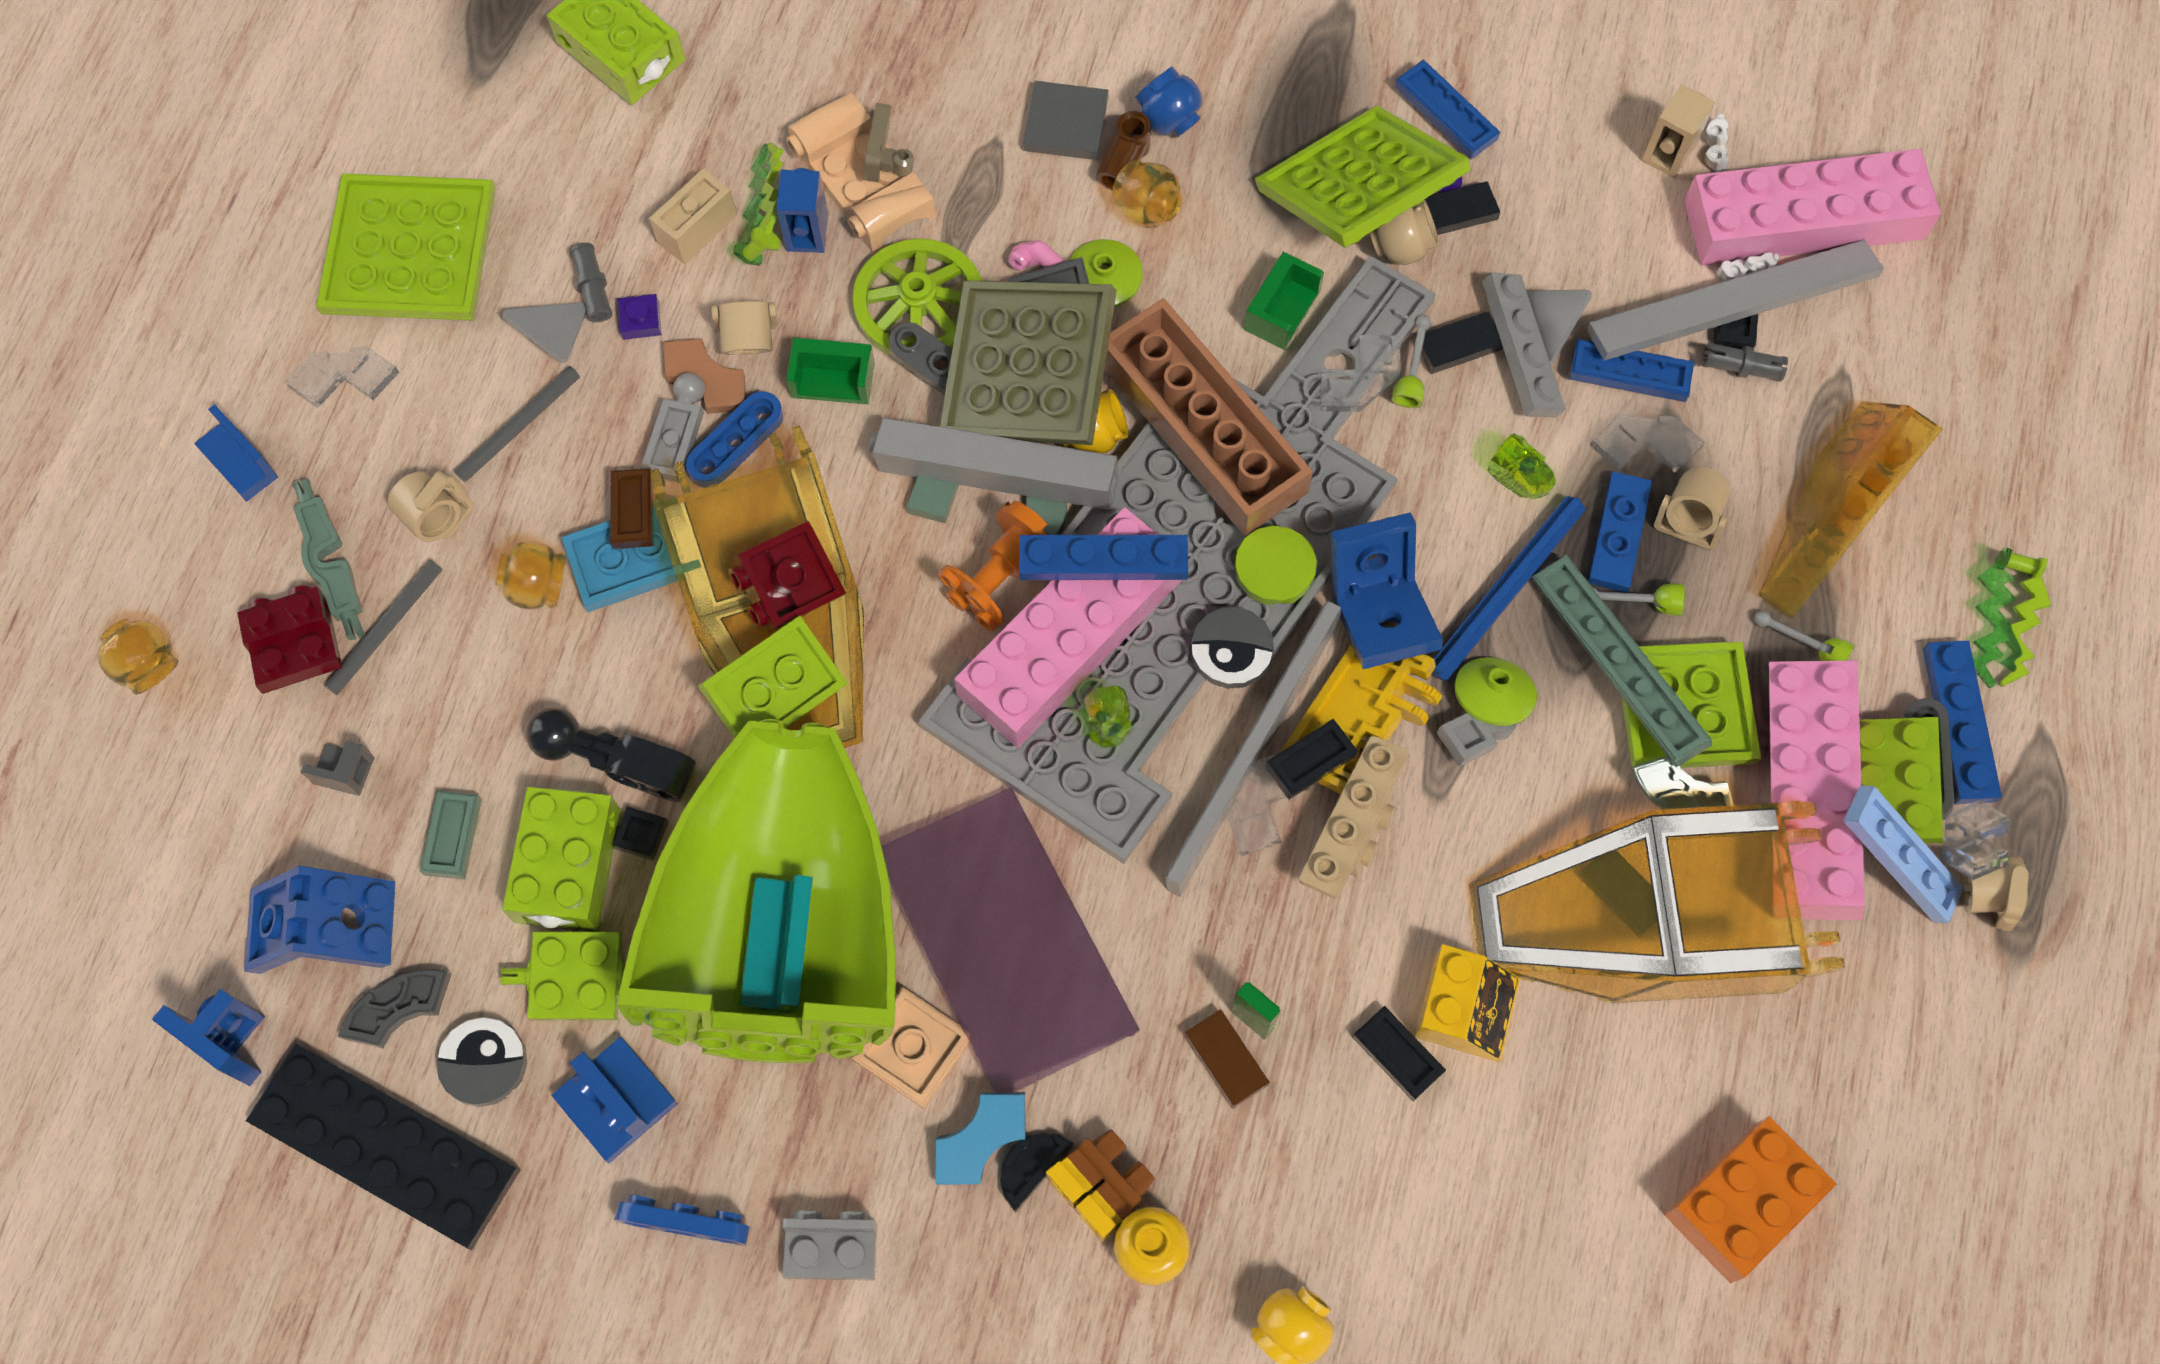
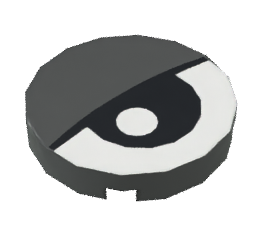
(1232, 647)
(481, 1062)

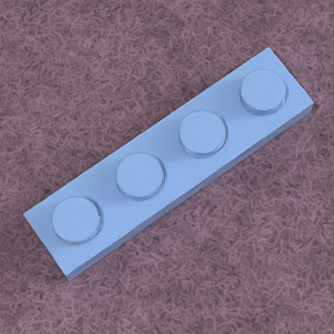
(1903, 854)

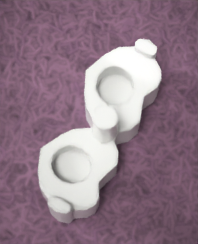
(1717, 137)
(1738, 268)

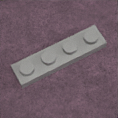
(1523, 345)

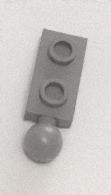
(676, 427)

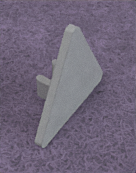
(1557, 315)
(550, 326)

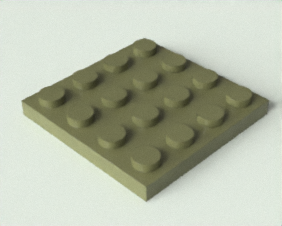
(1029, 360)

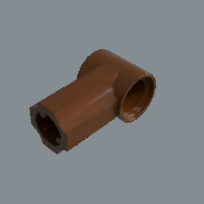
(1125, 148)

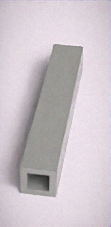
(996, 463)

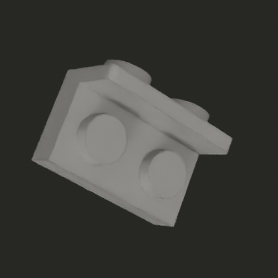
(829, 1247)

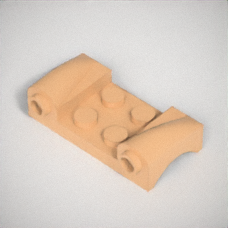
(836, 145)

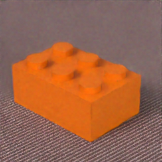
(1750, 1200)

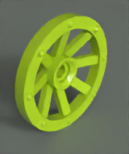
(909, 301)

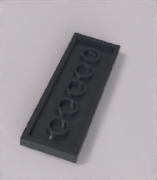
(383, 1146)

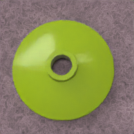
(1125, 268)
(1495, 691)

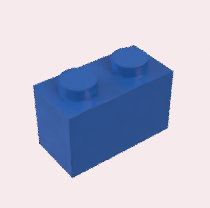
(802, 210)

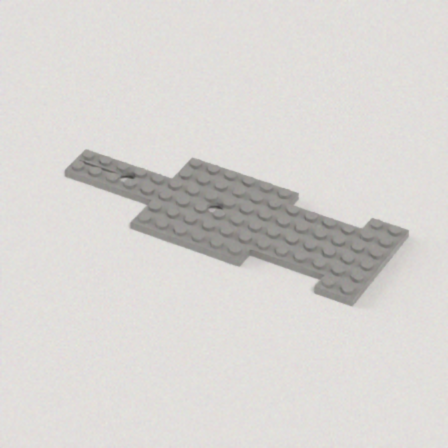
(1102, 789)

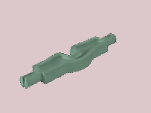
(334, 576)

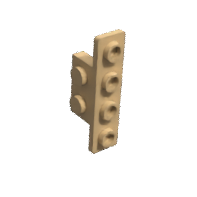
(1356, 819)

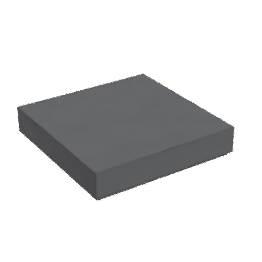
(1066, 120)

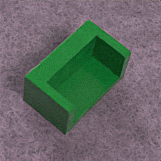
(1283, 300)
(830, 371)

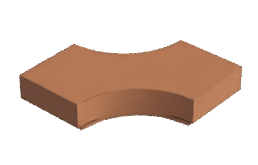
(723, 386)

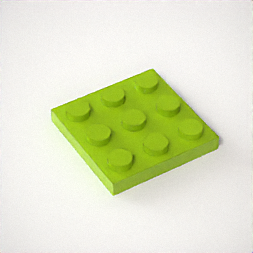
(1716, 691)

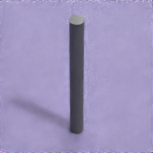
(517, 424)
(383, 627)

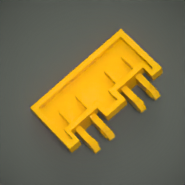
(1368, 704)

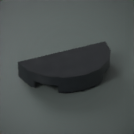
(1027, 1165)

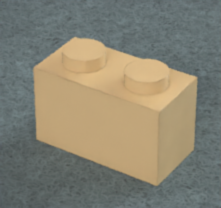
(1678, 131)

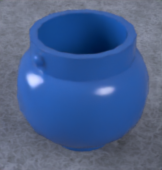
(1171, 103)

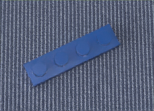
(1103, 557)
(1957, 688)

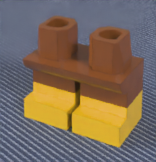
(1086, 1170)

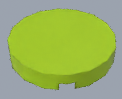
(1275, 565)

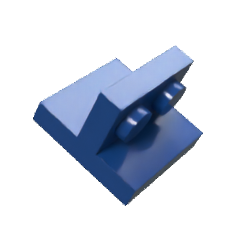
(216, 1033)
(613, 1099)

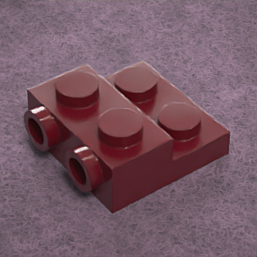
(786, 577)
(289, 638)

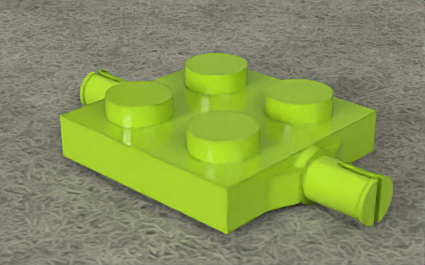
(571, 975)

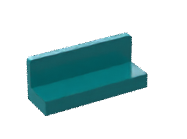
(776, 944)

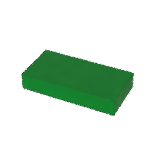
(1255, 1010)

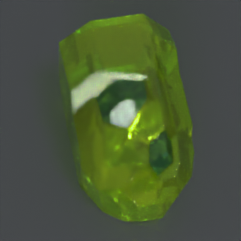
(1522, 469)
(1107, 716)

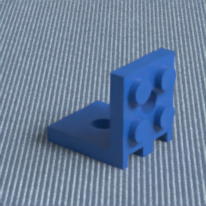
(1381, 591)
(302, 918)

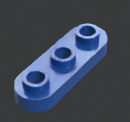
(739, 425)
(682, 1220)

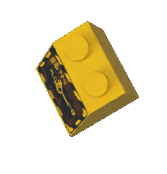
(1467, 1003)

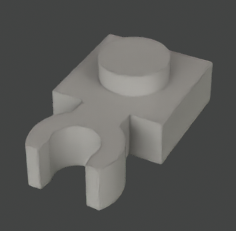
(1470, 738)

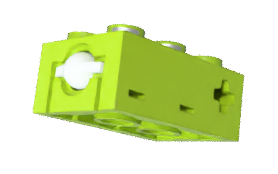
(618, 43)
(562, 859)

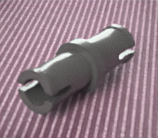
(591, 282)
(1745, 361)

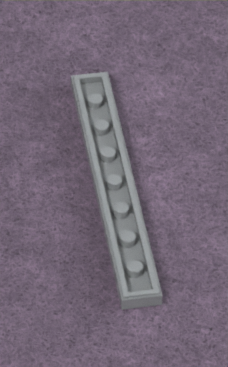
(1734, 299)
(1252, 748)

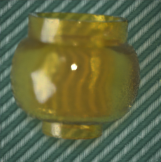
(1147, 193)
(531, 575)
(136, 655)

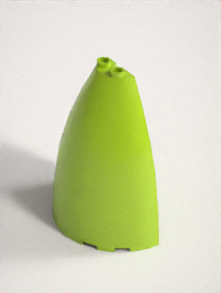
(769, 811)

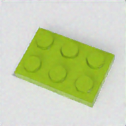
(774, 680)
(1905, 767)

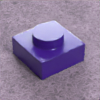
(639, 316)

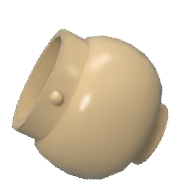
(1407, 236)

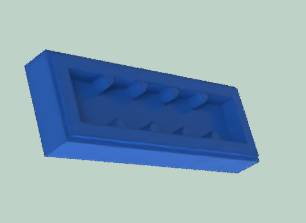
(1447, 109)
(1633, 372)
(1619, 532)

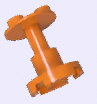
(974, 593)

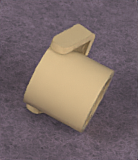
(745, 326)
(427, 507)
(1696, 508)
(1999, 892)

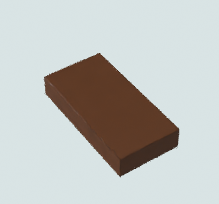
(631, 509)
(1226, 1058)

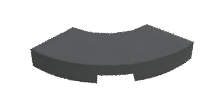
(394, 1003)

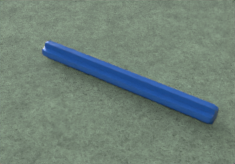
(1507, 587)

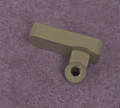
(880, 157)

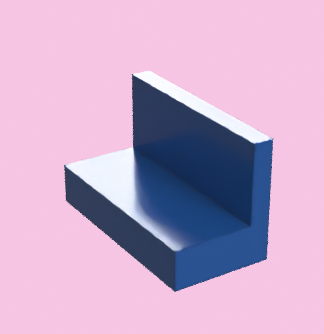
(235, 457)

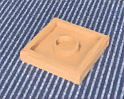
(918, 1052)

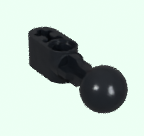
(627, 760)

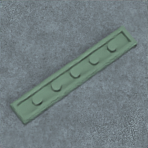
(1622, 661)

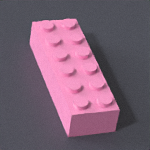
(1811, 206)
(1057, 644)
(1819, 763)

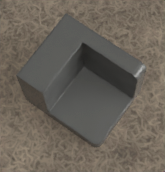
(341, 768)

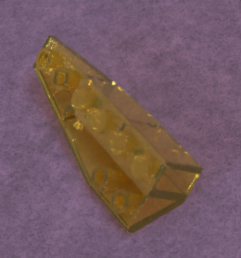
(1843, 494)

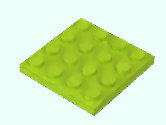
(1362, 175)
(406, 247)

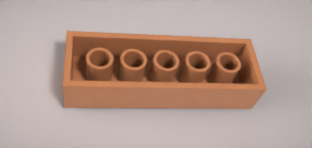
(1206, 417)

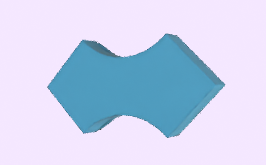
(965, 1152)

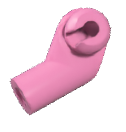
(1032, 254)

